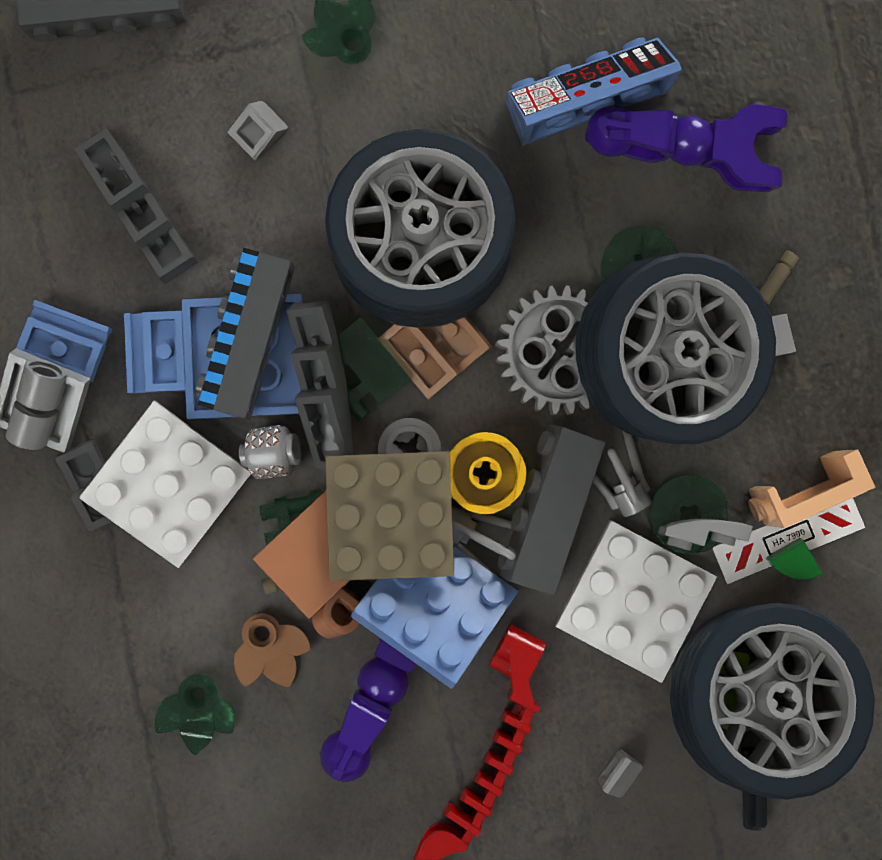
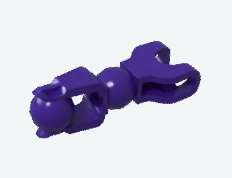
(692, 140)
(380, 686)

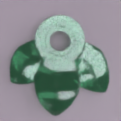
(339, 25)
(193, 717)

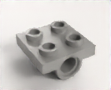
(40, 402)

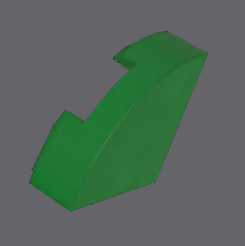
(795, 561)

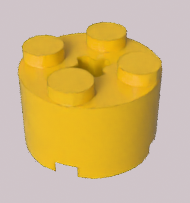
(502, 458)

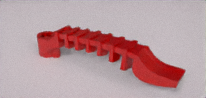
(517, 658)

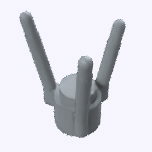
(630, 492)
(465, 529)

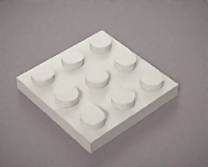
(165, 484)
(635, 601)

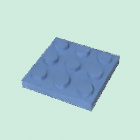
(279, 380)
(437, 618)

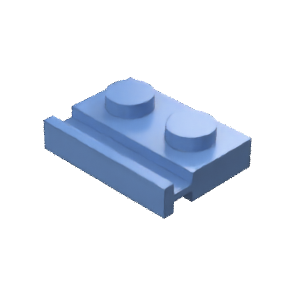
(64, 339)
(154, 352)

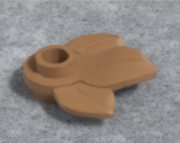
(271, 656)

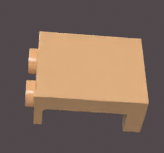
(846, 480)

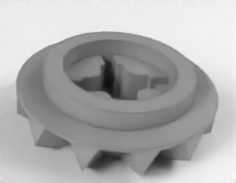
(403, 431)

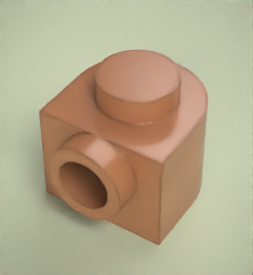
(335, 616)

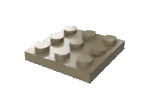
(389, 516)

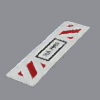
(750, 557)

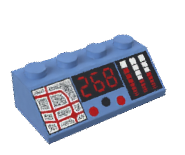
(576, 93)

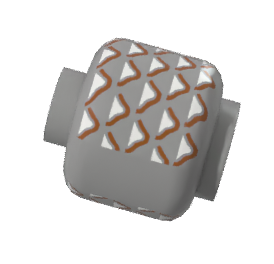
(270, 452)

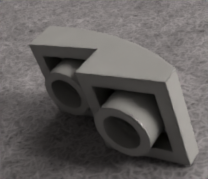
(695, 531)

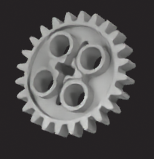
(532, 329)

